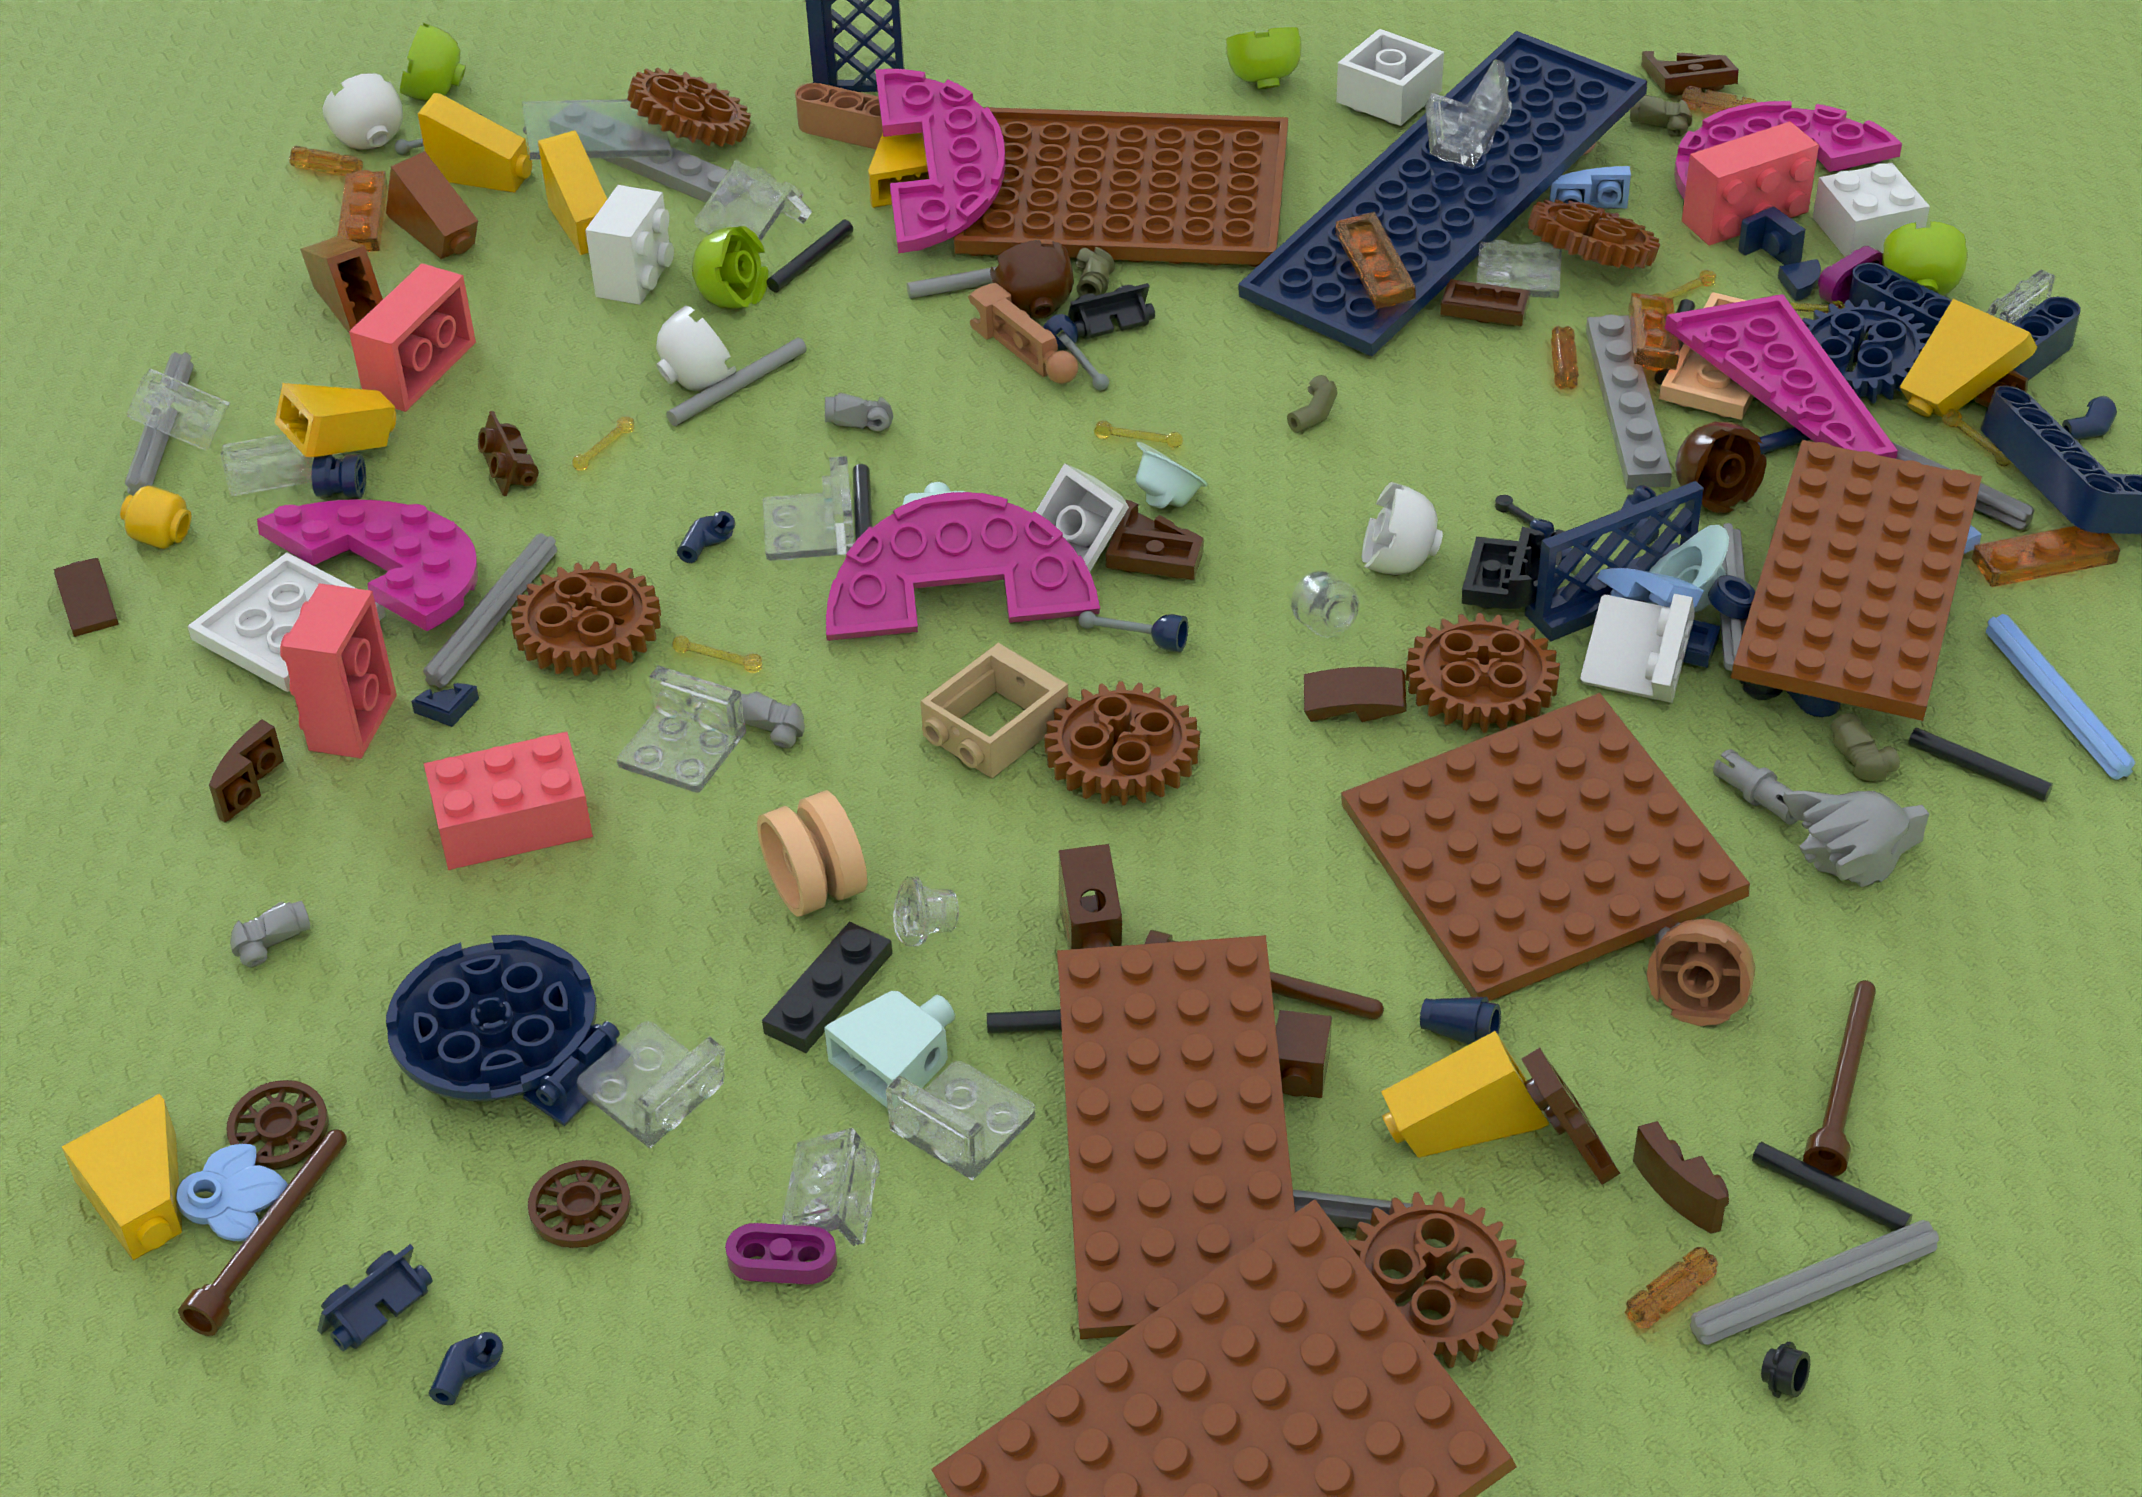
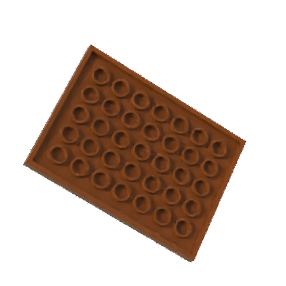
(1137, 186)
(1249, 1384)

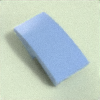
(1597, 187)
(1647, 586)

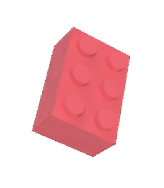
(1746, 178)
(413, 335)
(339, 670)
(508, 800)

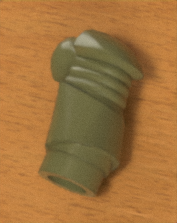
(1664, 114)
(1096, 272)
(1860, 749)

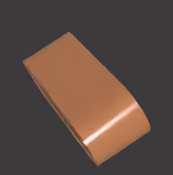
(839, 114)

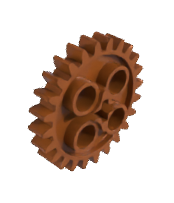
(688, 107)
(1593, 234)
(586, 618)
(1482, 672)
(1122, 743)
(1468, 1313)

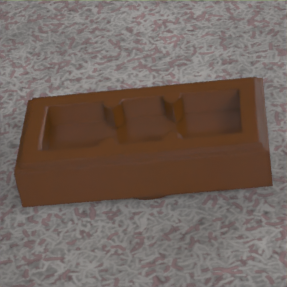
(1485, 302)

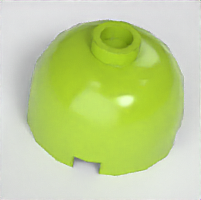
(1264, 55)
(432, 64)
(1927, 256)
(730, 268)

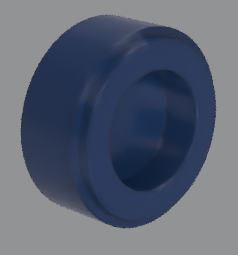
(1732, 596)

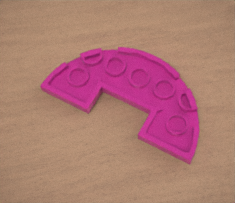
(1840, 140)
(961, 154)
(951, 543)
(425, 554)

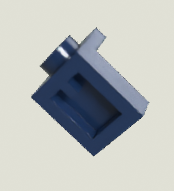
(1774, 234)

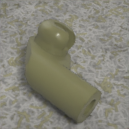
(1324, 395)

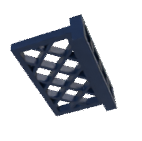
(824, 48)
(1576, 604)

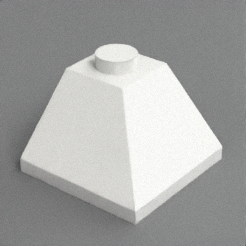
(1083, 511)

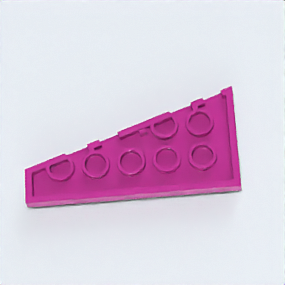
(1784, 366)

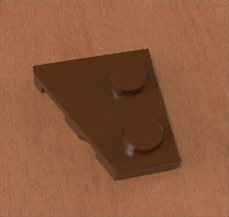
(1689, 69)
(1154, 546)
(1566, 1114)

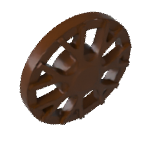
(279, 1122)
(579, 1203)

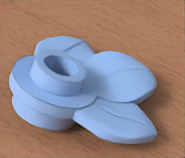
(238, 1192)

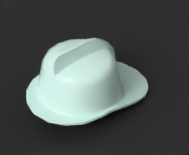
(1165, 479)
(1697, 561)

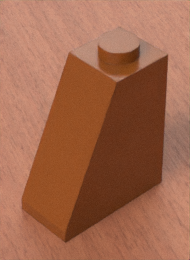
(429, 207)
(343, 278)

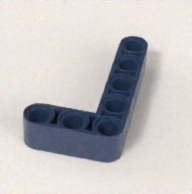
(2050, 322)
(2062, 466)

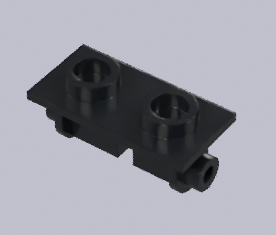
(1094, 312)

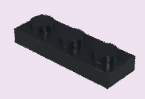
(827, 987)

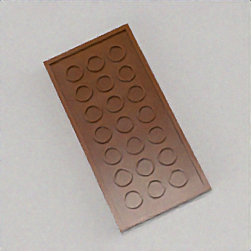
(1859, 580)
(1168, 1118)

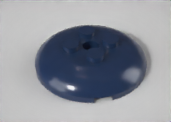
(490, 1017)

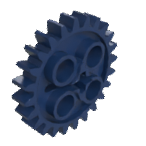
(1883, 358)

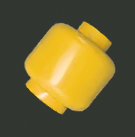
(156, 517)

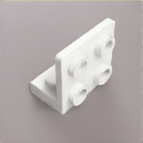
(1638, 646)

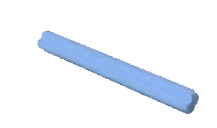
(2060, 697)

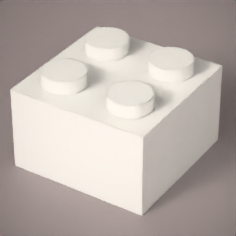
(1389, 77)
(1866, 206)
(629, 244)

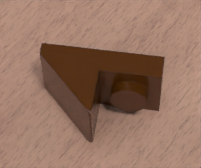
(85, 596)

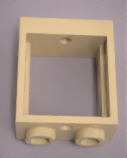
(992, 672)

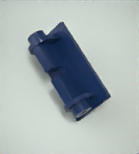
(559, 1093)
(355, 1311)

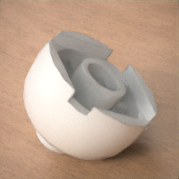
(364, 112)
(691, 352)
(1402, 532)

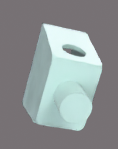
(890, 1041)

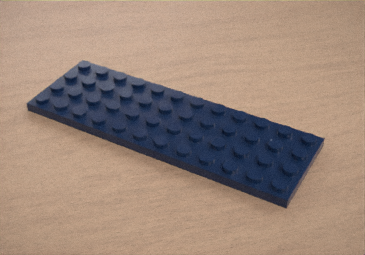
(1442, 208)

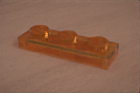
(363, 208)
(1375, 260)
(1651, 343)
(2043, 555)

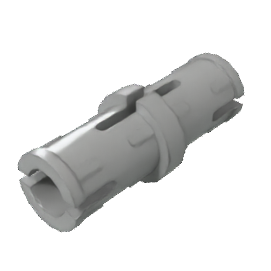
(1757, 784)

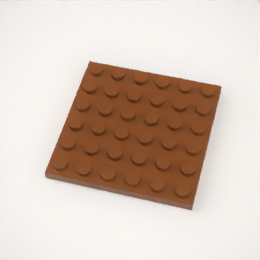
(1542, 847)

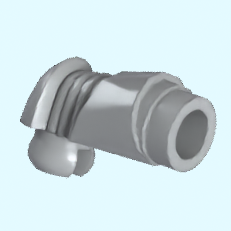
(856, 412)
(782, 720)
(272, 927)

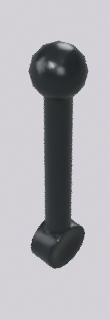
(1504, 503)

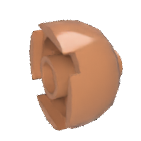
(1702, 972)

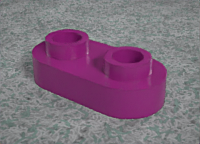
(1836, 279)
(782, 1253)

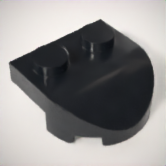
(1504, 571)

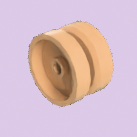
(812, 853)

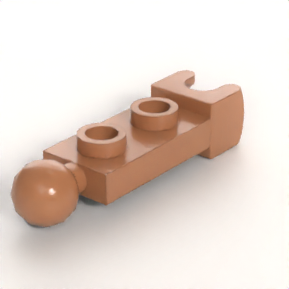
(1020, 334)

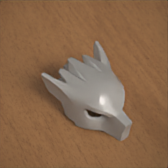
(1856, 832)

